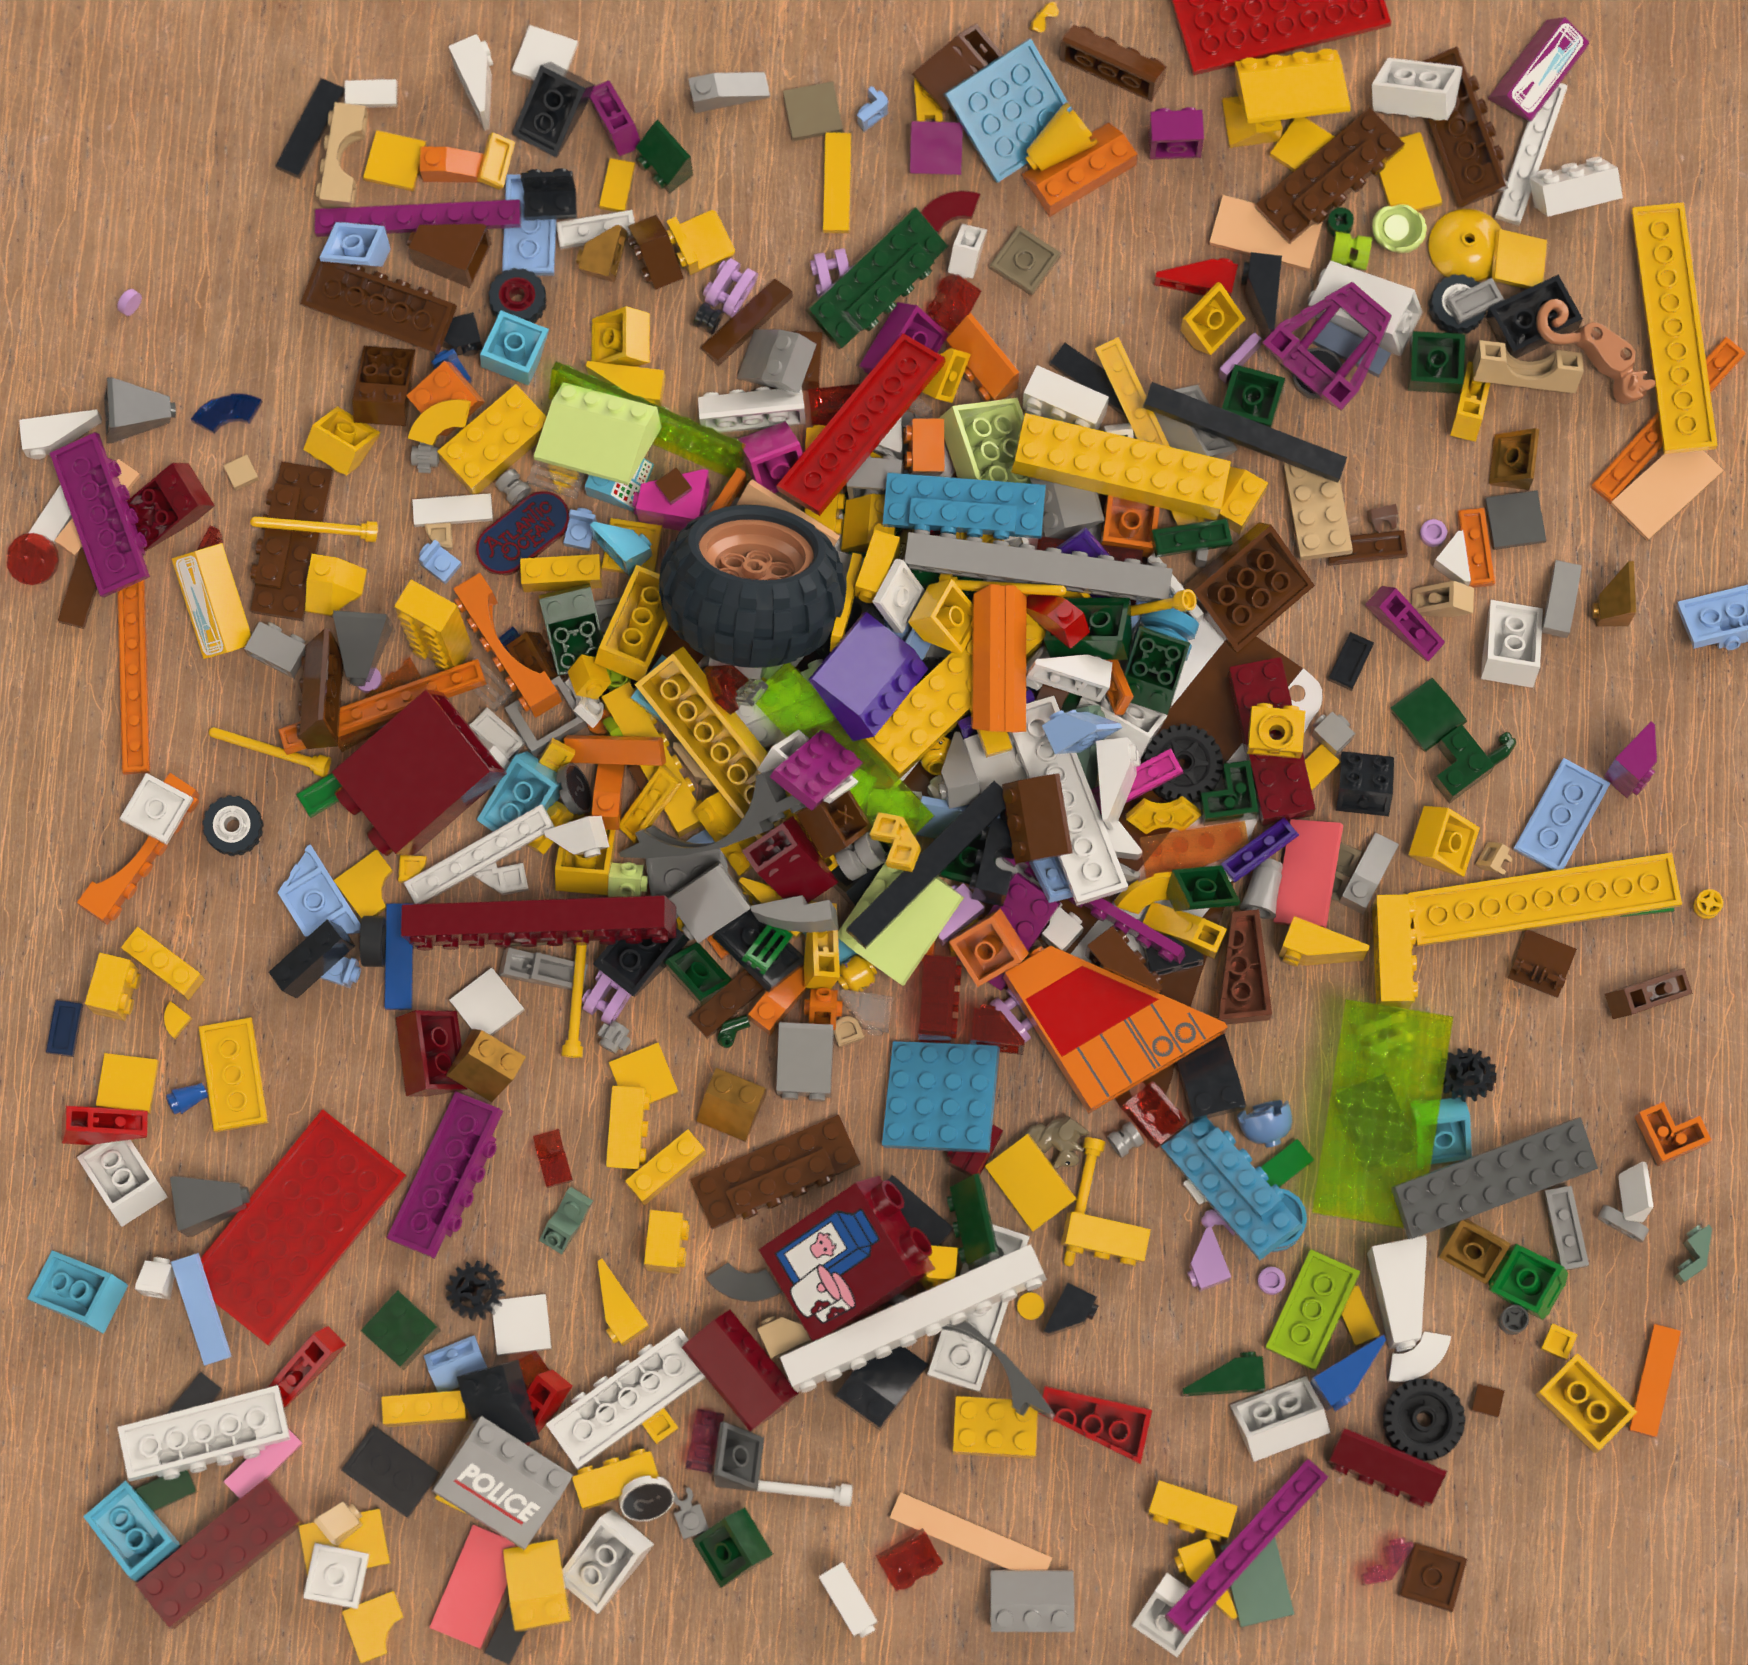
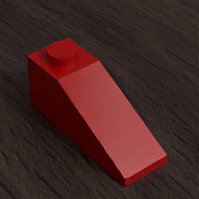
(1199, 276)
(1058, 617)
(102, 1125)
(308, 1363)
(547, 1396)

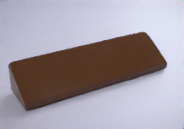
(747, 320)

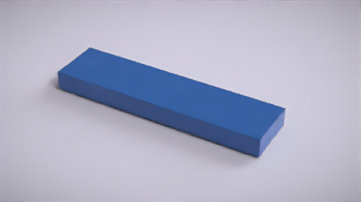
(398, 963)

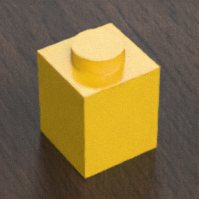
(588, 678)

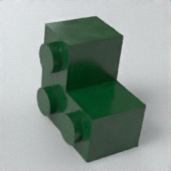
(1467, 765)
(1236, 801)

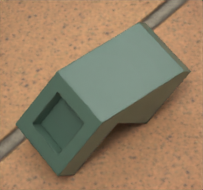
(566, 1220)
(1698, 1247)

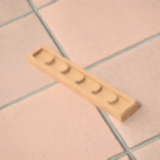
(967, 1535)

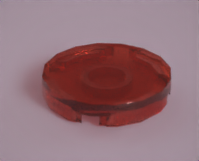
(32, 559)

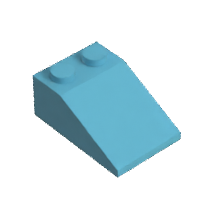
(520, 791)
(78, 1291)
(132, 1532)

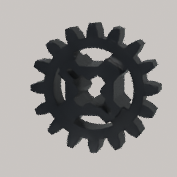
(1468, 1076)
(472, 1280)

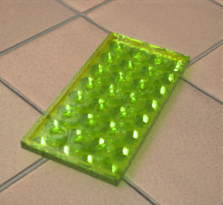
(1381, 1110)

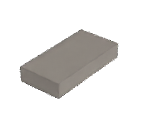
(1474, 301)

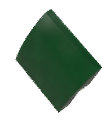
(1428, 714)

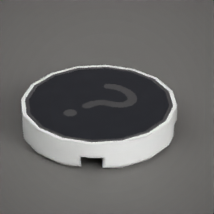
(646, 1498)

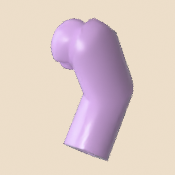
(1213, 1218)

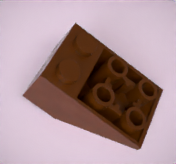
(955, 63)
(382, 386)
(1114, 955)

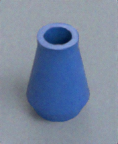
(184, 1098)

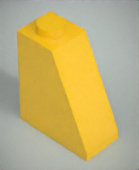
(878, 560)

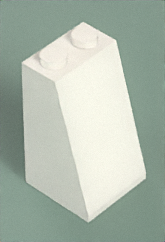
(1393, 297)
(1399, 1287)

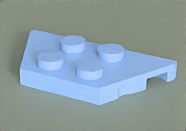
(314, 897)

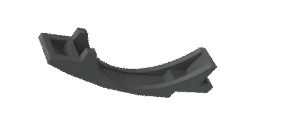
(765, 808)
(1023, 1392)

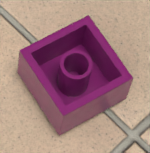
(1176, 133)

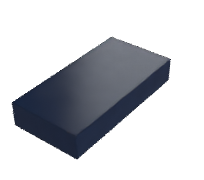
(64, 1028)

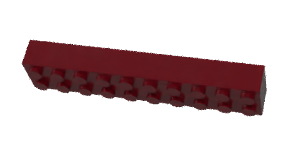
(539, 922)

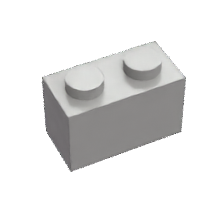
(276, 648)

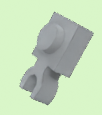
(690, 1518)

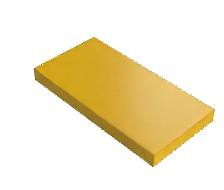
(233, 1075)

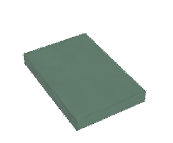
(1262, 1589)

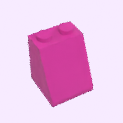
(771, 454)
(655, 509)

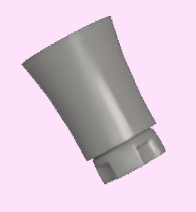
(1264, 889)

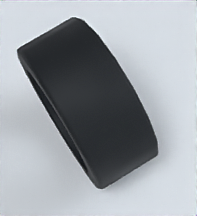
(373, 941)

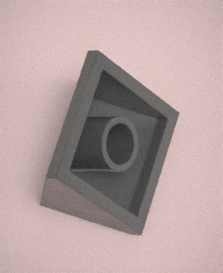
(738, 1458)

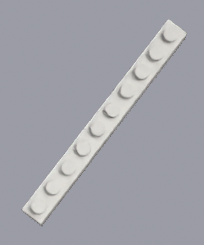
(913, 1318)

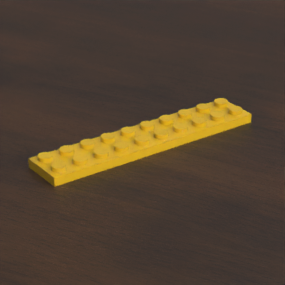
(1674, 328)
(1545, 899)

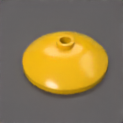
(1453, 254)

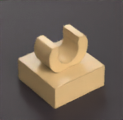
(1493, 857)

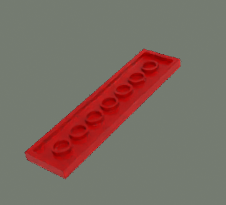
(861, 424)

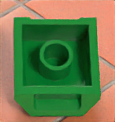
(1528, 1280)

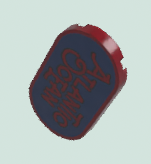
(522, 533)

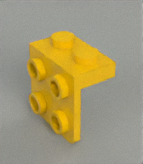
(700, 241)

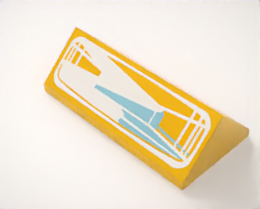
(212, 600)

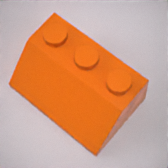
(987, 364)

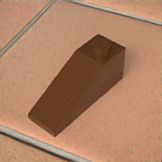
(1648, 994)

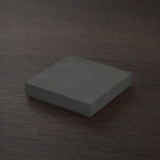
(1515, 520)

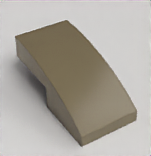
(1346, 863)

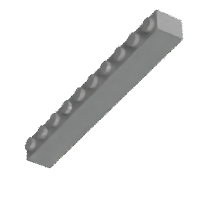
(1026, 565)

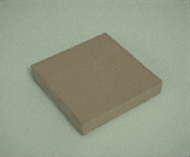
(812, 111)
(1025, 260)

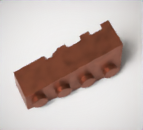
(1245, 978)

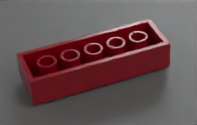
(1279, 782)
(219, 1554)

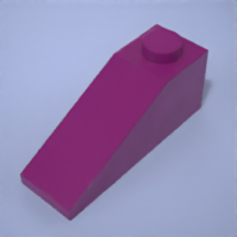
(615, 118)
(1404, 621)

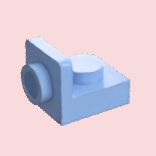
(872, 113)
(579, 530)
(438, 561)
(343, 972)

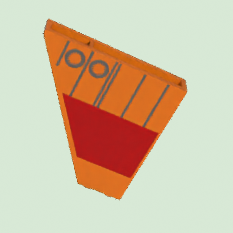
(1103, 1026)

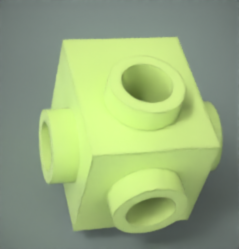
(626, 880)

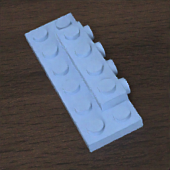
(1717, 618)

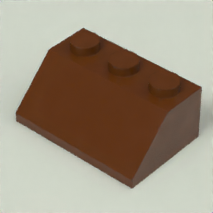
(1037, 818)

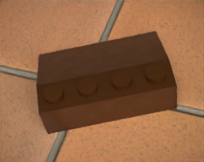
(1249, 585)

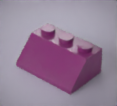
(907, 320)
(1635, 764)

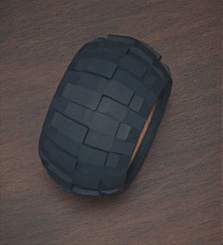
(752, 586)

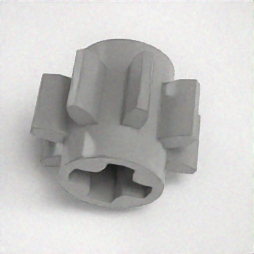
(424, 457)
(614, 1037)

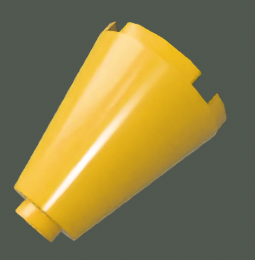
(1059, 140)

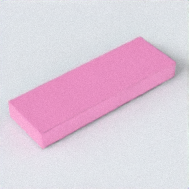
(256, 1469)

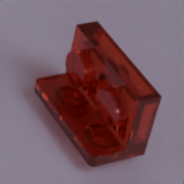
(827, 402)

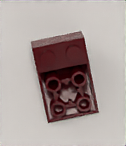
(169, 503)
(790, 862)

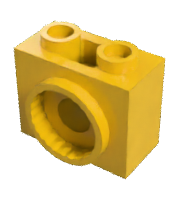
(1288, 721)

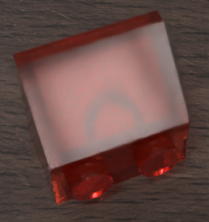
(994, 1029)

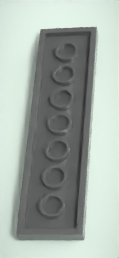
(1494, 1178)

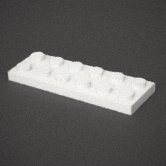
(960, 1357)

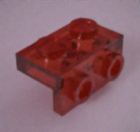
(952, 302)
(1154, 1114)
(909, 1560)

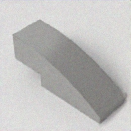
(1561, 599)
(797, 915)
(537, 968)

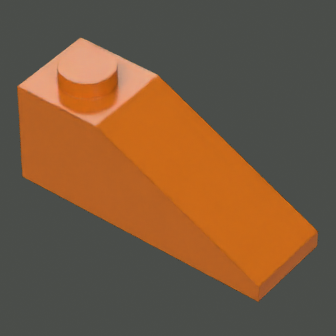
(449, 165)
(609, 794)
(778, 1003)

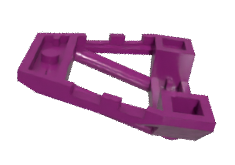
(1307, 368)

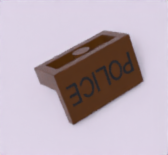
(532, 653)

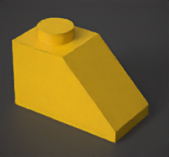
(947, 380)

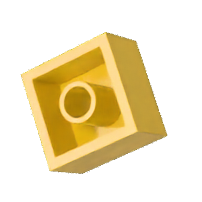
(113, 987)
(665, 1242)

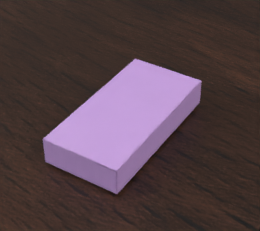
(1240, 356)

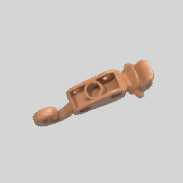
(1602, 350)

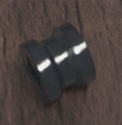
(708, 318)

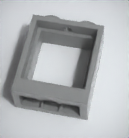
(537, 747)

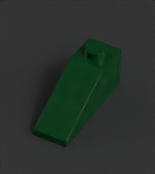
(1236, 1376)

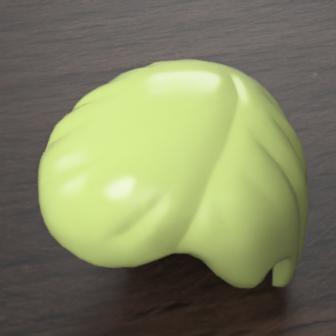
(1399, 228)

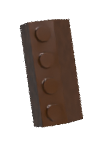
(1112, 62)
(320, 692)

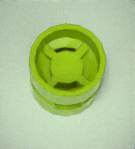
(1341, 250)

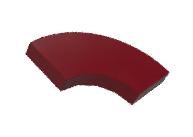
(950, 207)

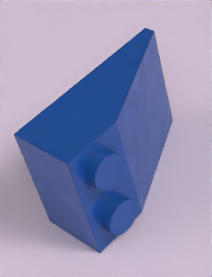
(1341, 1380)

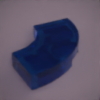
(225, 410)

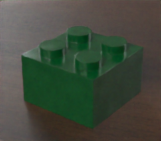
(1436, 362)
(1254, 395)
(400, 1330)

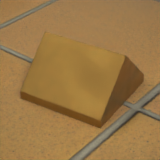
(1514, 459)
(1474, 1250)

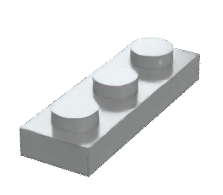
(1566, 1228)

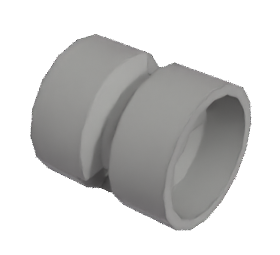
(860, 856)

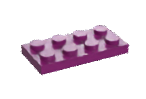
(816, 769)
(1027, 913)

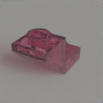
(704, 1441)
(1394, 1556)

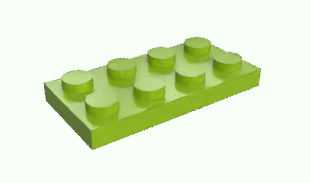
(1313, 1310)

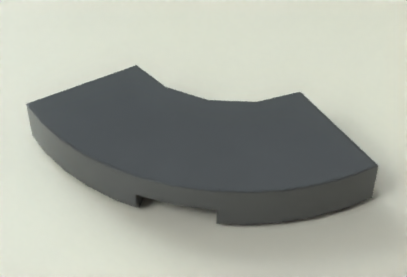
(743, 1286)

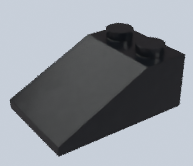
(552, 108)
(1262, 281)
(638, 964)
(1211, 1081)
(881, 1385)
(501, 1398)

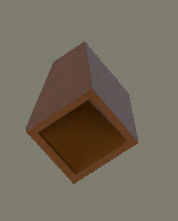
(450, 250)

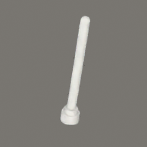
(840, 1494)

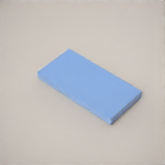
(533, 243)
(1561, 816)

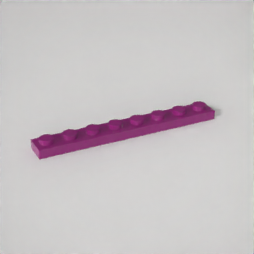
(408, 217)
(1104, 910)
(1246, 1547)

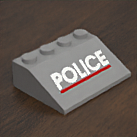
(502, 1482)

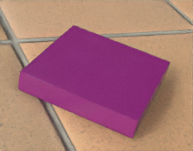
(936, 147)

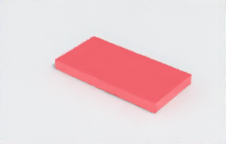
(1309, 872)
(474, 1588)

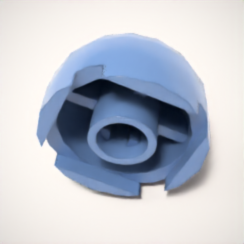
(1266, 1123)

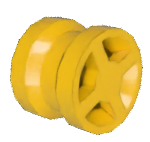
(1710, 899)

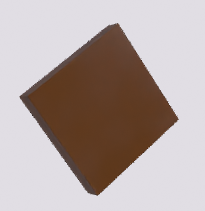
(1433, 1577)

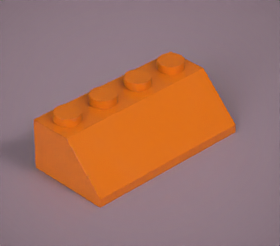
(1083, 172)

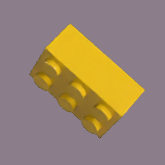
(1586, 1403)
(993, 1428)

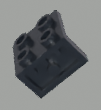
(549, 194)
(1365, 783)

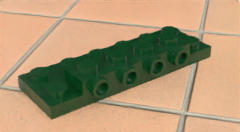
(878, 279)

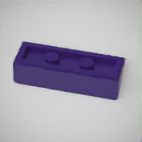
(1259, 850)

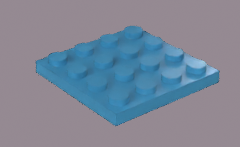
(1007, 107)
(941, 1096)

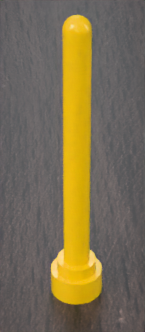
(365, 531)
(1025, 588)
(1183, 601)
(318, 764)
(573, 1046)
(1093, 1149)

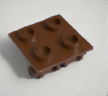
(1542, 963)

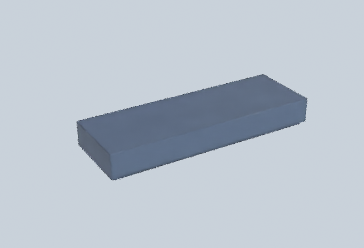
(1344, 343)

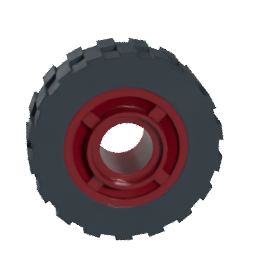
(515, 283)

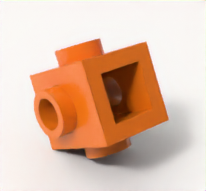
(823, 1007)

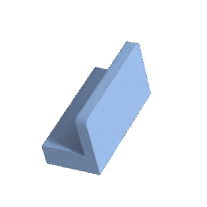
(454, 1361)

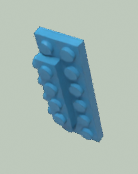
(964, 506)
(1233, 1186)

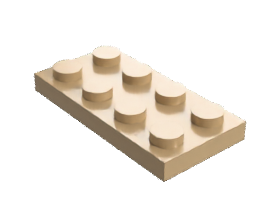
(1317, 514)

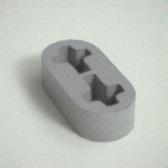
(1616, 1220)

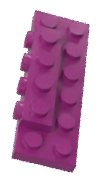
(101, 514)
(447, 1176)

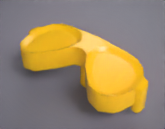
(1038, 23)

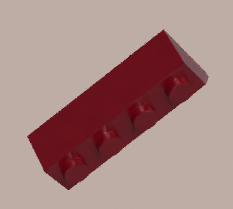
(740, 1370)
(1386, 1467)

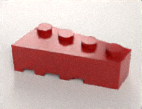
(1105, 1421)

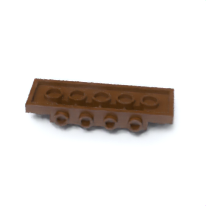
(1467, 140)
(1330, 176)
(379, 304)
(286, 554)
(775, 1172)

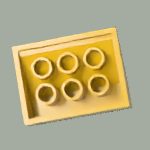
(1291, 86)

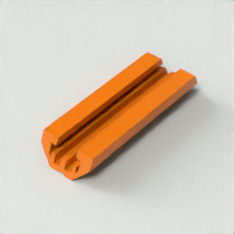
(999, 659)

